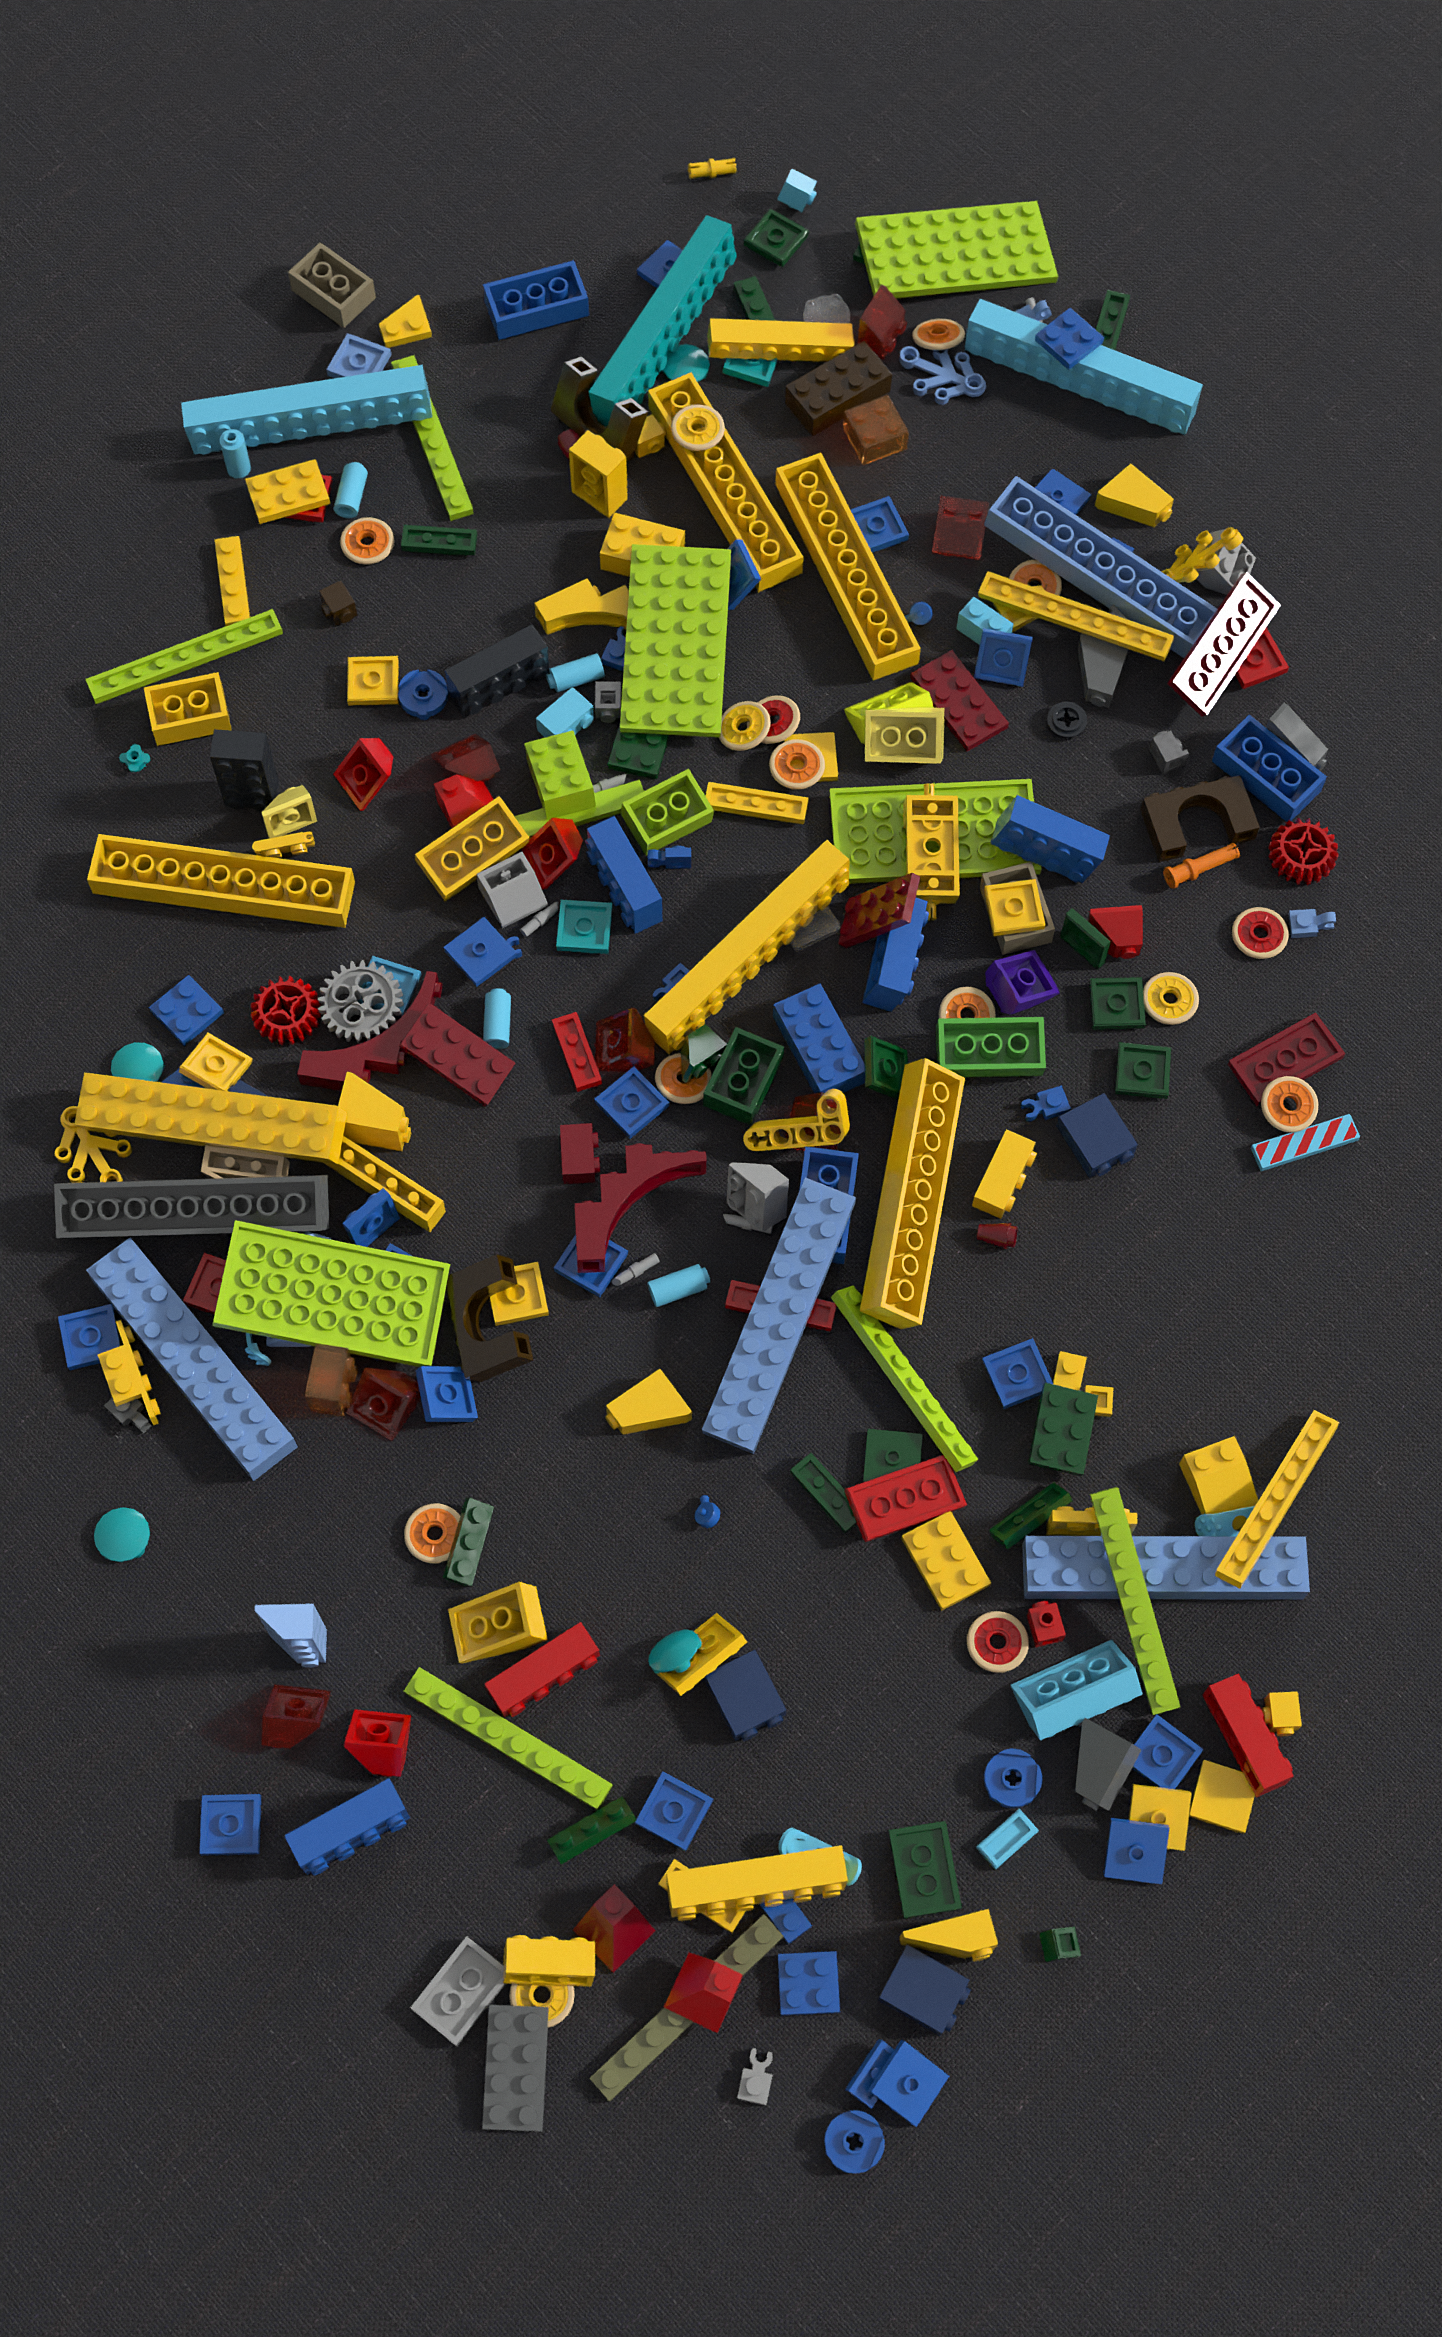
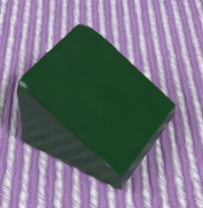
(1060, 1944)

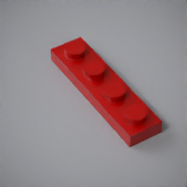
(742, 1297)

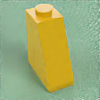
(1135, 498)
(648, 1406)

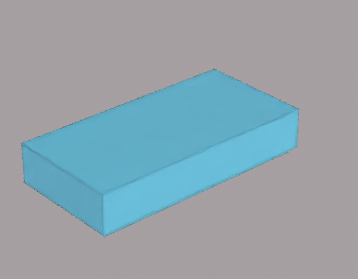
(1007, 1839)

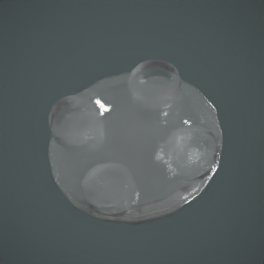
(827, 310)

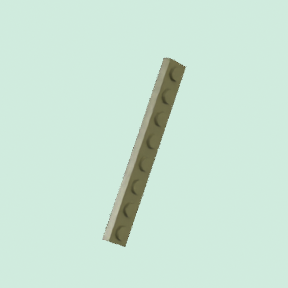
(668, 2025)

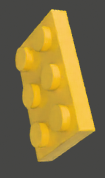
(287, 491)
(1079, 1523)
(946, 1560)
(718, 1643)

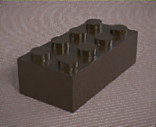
(837, 386)

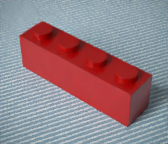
(542, 1670)
(1248, 1735)

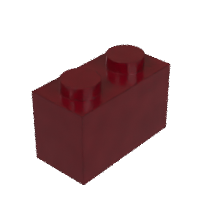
(578, 1153)

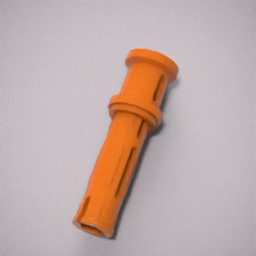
(1190, 869)

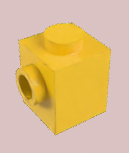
(651, 437)
(1282, 1713)

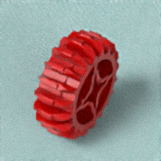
(1317, 847)
(269, 1022)

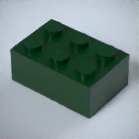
(743, 1076)

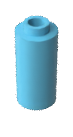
(235, 453)
(350, 490)
(575, 673)
(497, 1018)
(678, 1285)

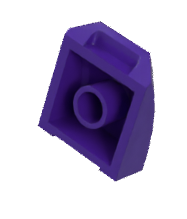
(1020, 982)

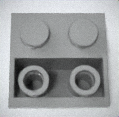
(1229, 569)
(511, 889)
(757, 1193)

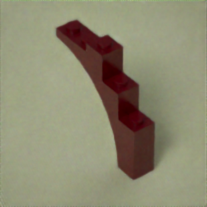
(378, 1054)
(619, 1191)

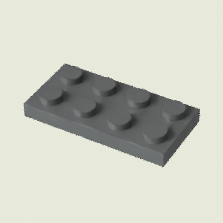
(515, 2068)

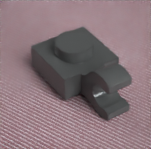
(129, 1412)

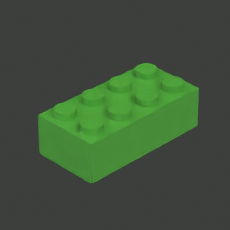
(991, 1046)

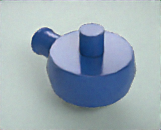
(919, 613)
(707, 1513)

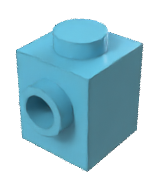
(797, 191)

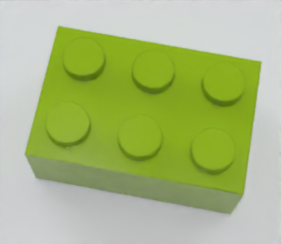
(560, 774)
(667, 811)

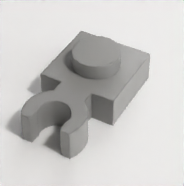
(754, 2082)

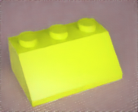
(905, 696)

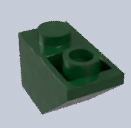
(700, 1052)

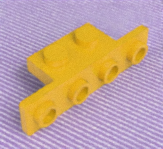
(124, 1376)

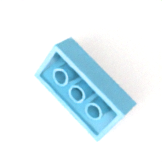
(1077, 1689)

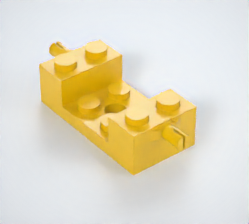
(933, 819)

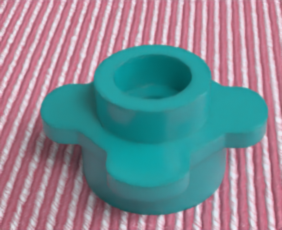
(137, 764)

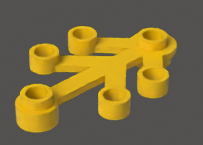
(1199, 557)
(90, 1145)

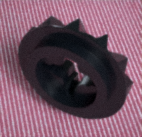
(1075, 715)

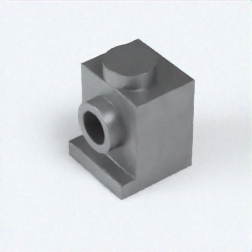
(608, 701)
(1168, 752)

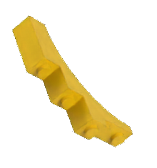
(582, 606)

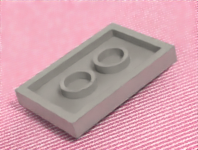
(460, 1991)

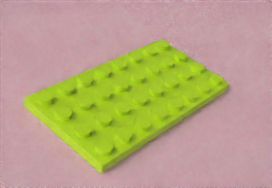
(957, 249)
(675, 641)
(872, 835)
(331, 1294)

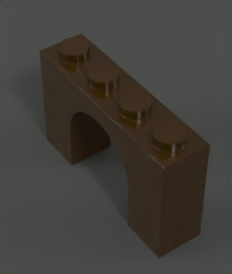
(574, 408)
(1224, 797)
(467, 1294)

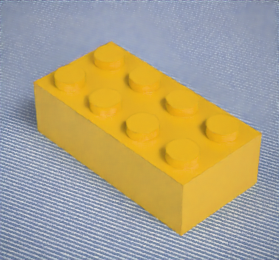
(471, 848)

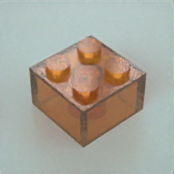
(875, 429)
(330, 1380)

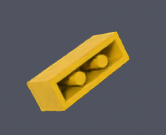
(1005, 1174)
(549, 1961)

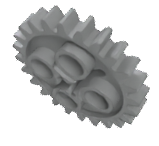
(350, 983)

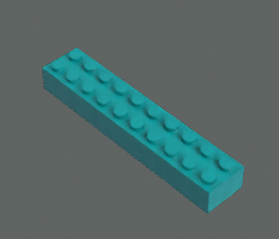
(665, 318)

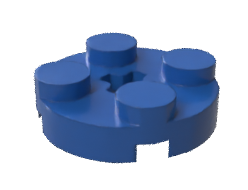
(423, 706)
(1025, 1768)
(838, 2149)

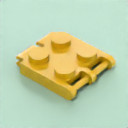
(294, 843)

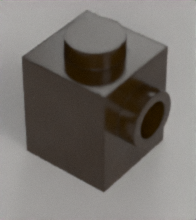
(337, 603)

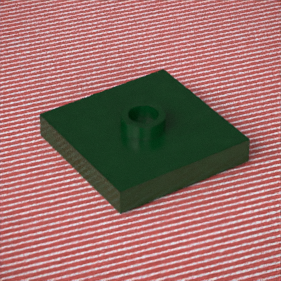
(776, 237)
(1085, 938)
(1117, 1003)
(884, 1066)
(1143, 1070)
(890, 1452)

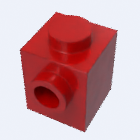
(1045, 1624)

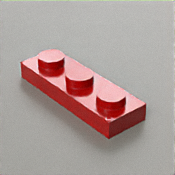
(576, 1051)

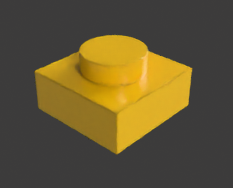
(1104, 1400)

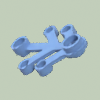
(943, 375)

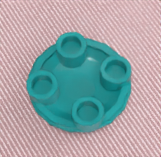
(687, 360)
(138, 1062)
(122, 1534)
(674, 1651)

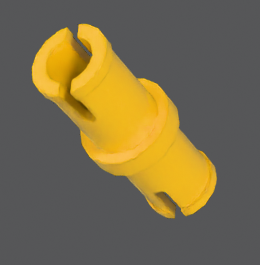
(712, 168)

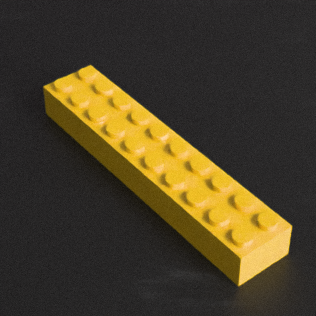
(729, 488)
(847, 566)
(221, 880)
(748, 947)
(211, 1118)
(912, 1194)

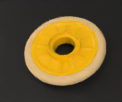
(692, 439)
(753, 735)
(1172, 983)
(558, 2003)

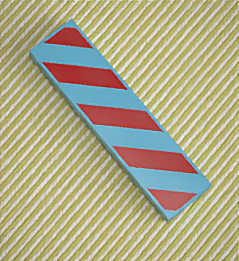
(1305, 1142)

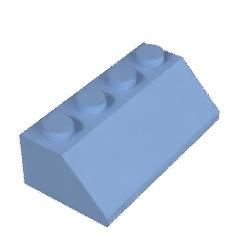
(296, 1630)

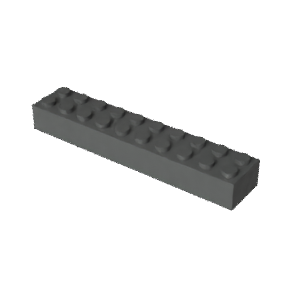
(190, 1206)

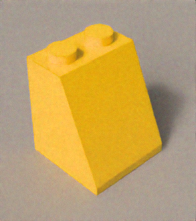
(372, 1116)

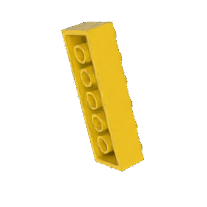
(756, 1882)

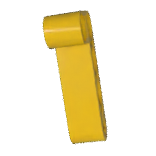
(795, 1127)

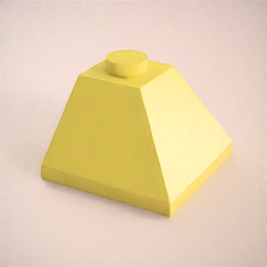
(289, 812)

